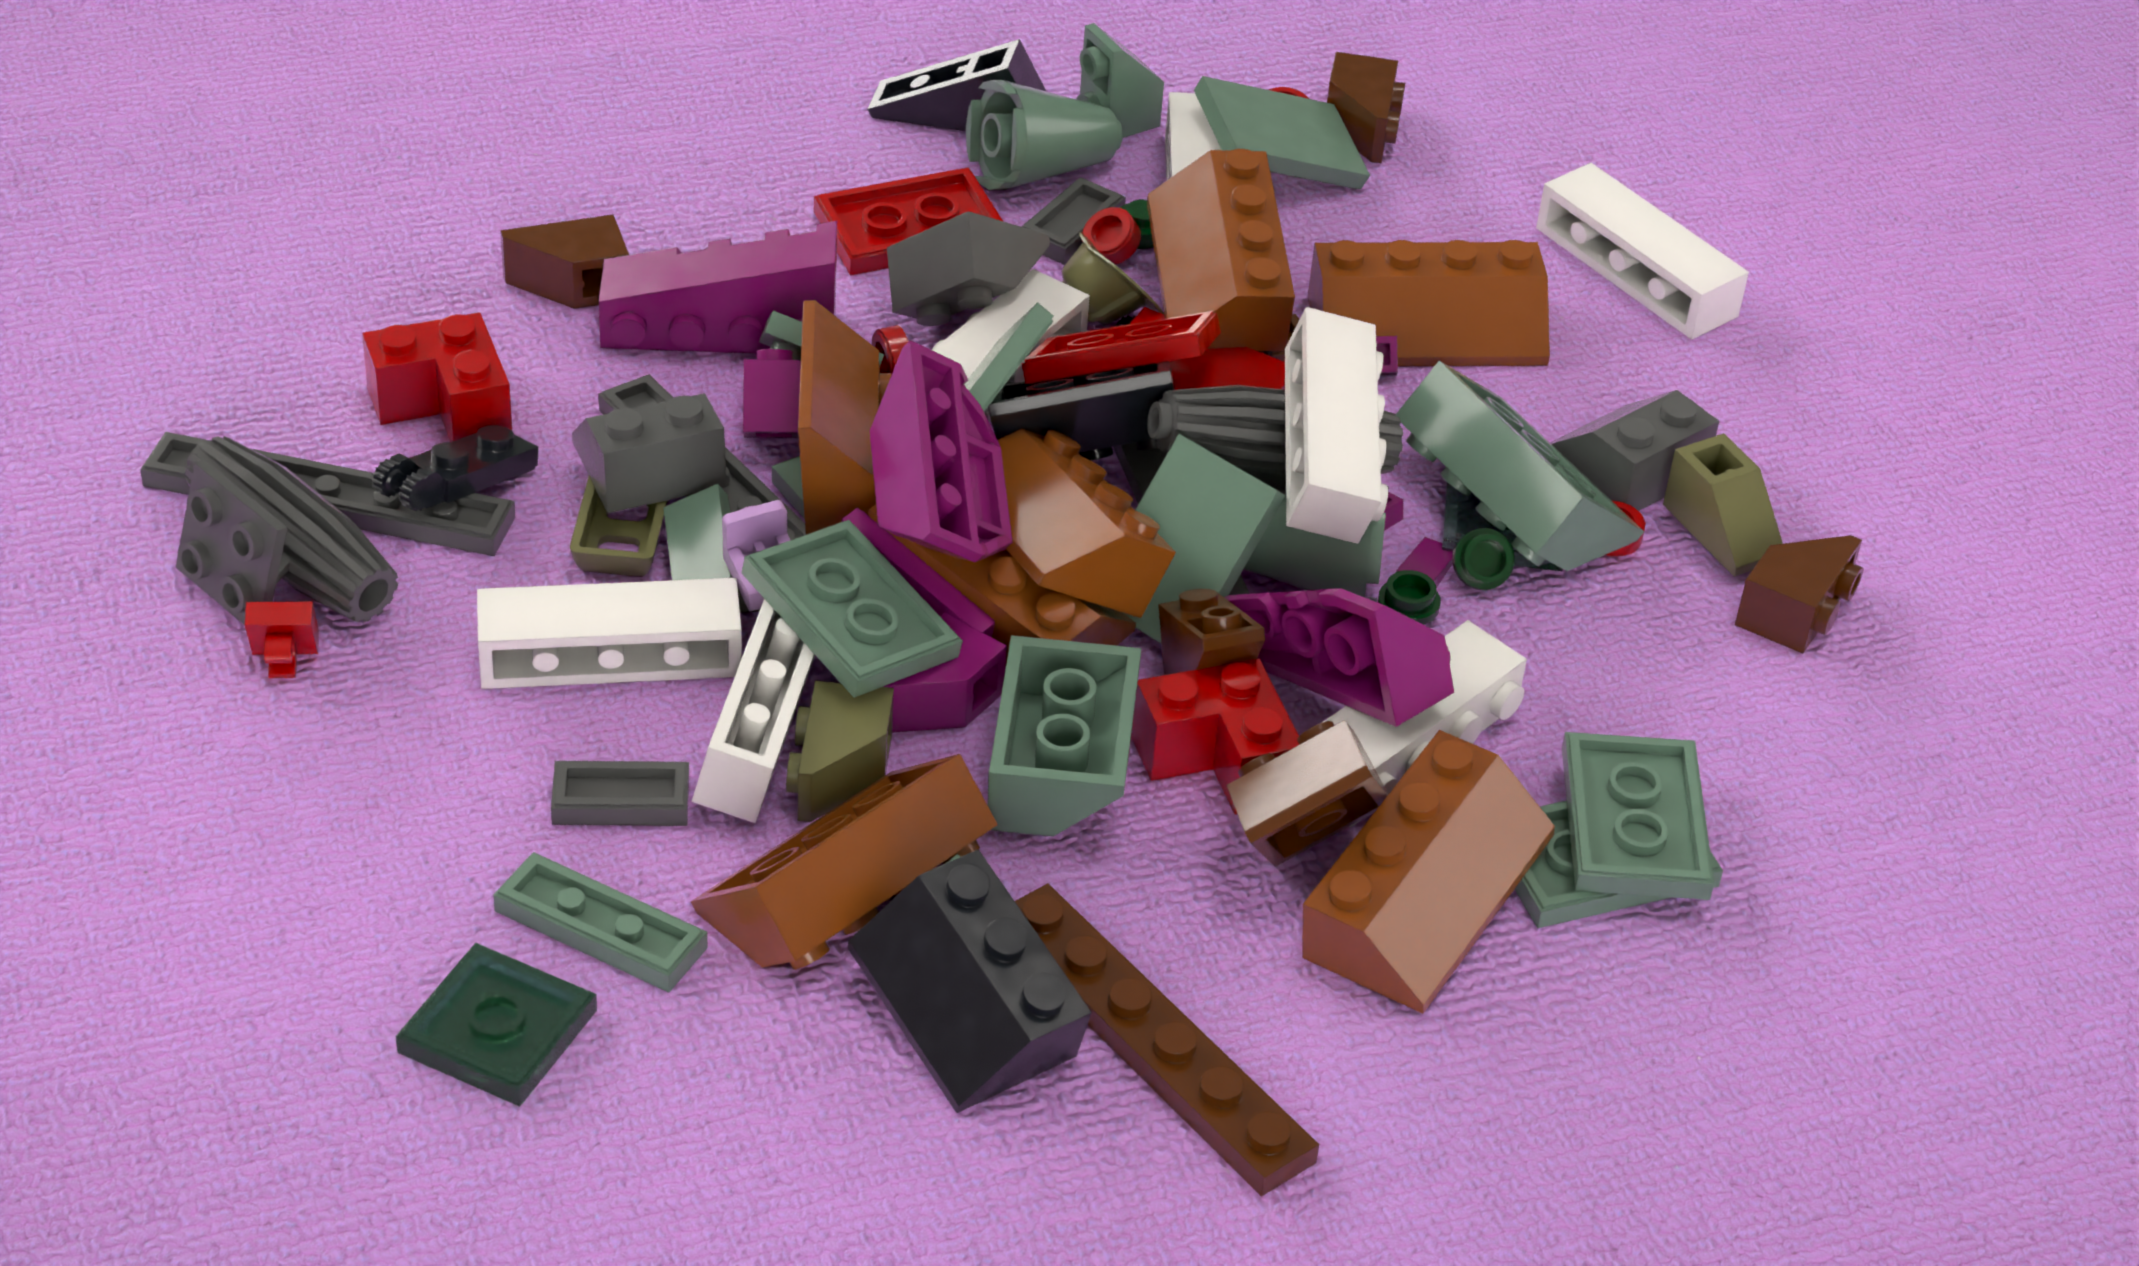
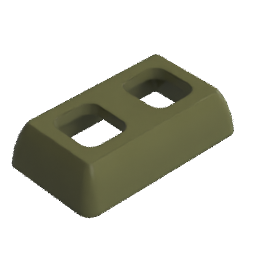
(595, 528)

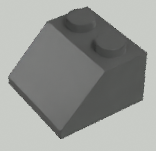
(960, 266)
(1634, 446)
(653, 452)

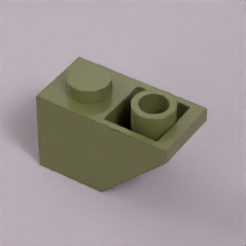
(1722, 502)
(843, 747)

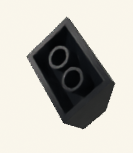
(1089, 408)
(970, 982)

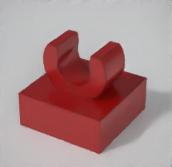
(281, 633)

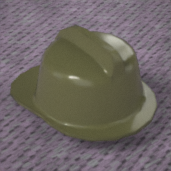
(1110, 289)

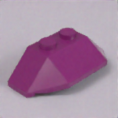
(938, 460)

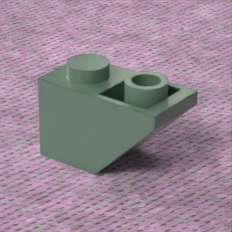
(1120, 82)

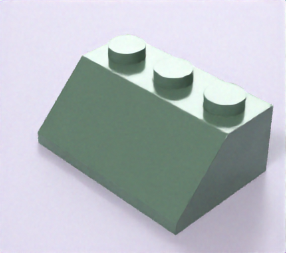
(1061, 733)

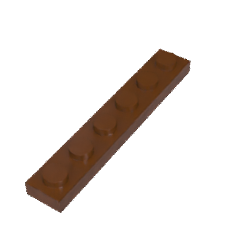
(1171, 1050)

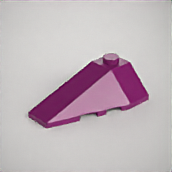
(1351, 651)

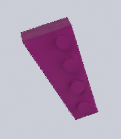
(716, 294)

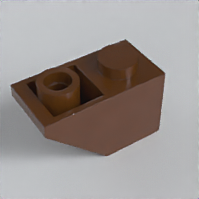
(1367, 100)
(561, 258)
(1799, 589)
(1206, 632)

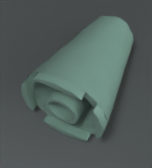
(1036, 134)
(1318, 560)

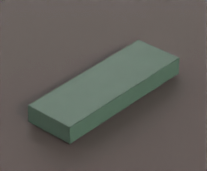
(601, 921)

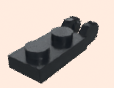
(455, 468)

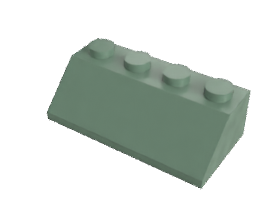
(1512, 472)

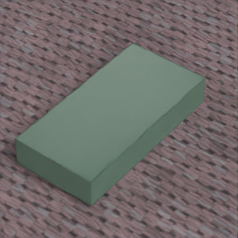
(697, 536)

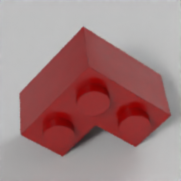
(438, 370)
(1209, 721)

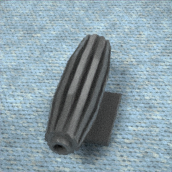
(1243, 428)
(262, 524)

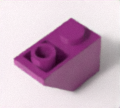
(771, 395)
(955, 690)

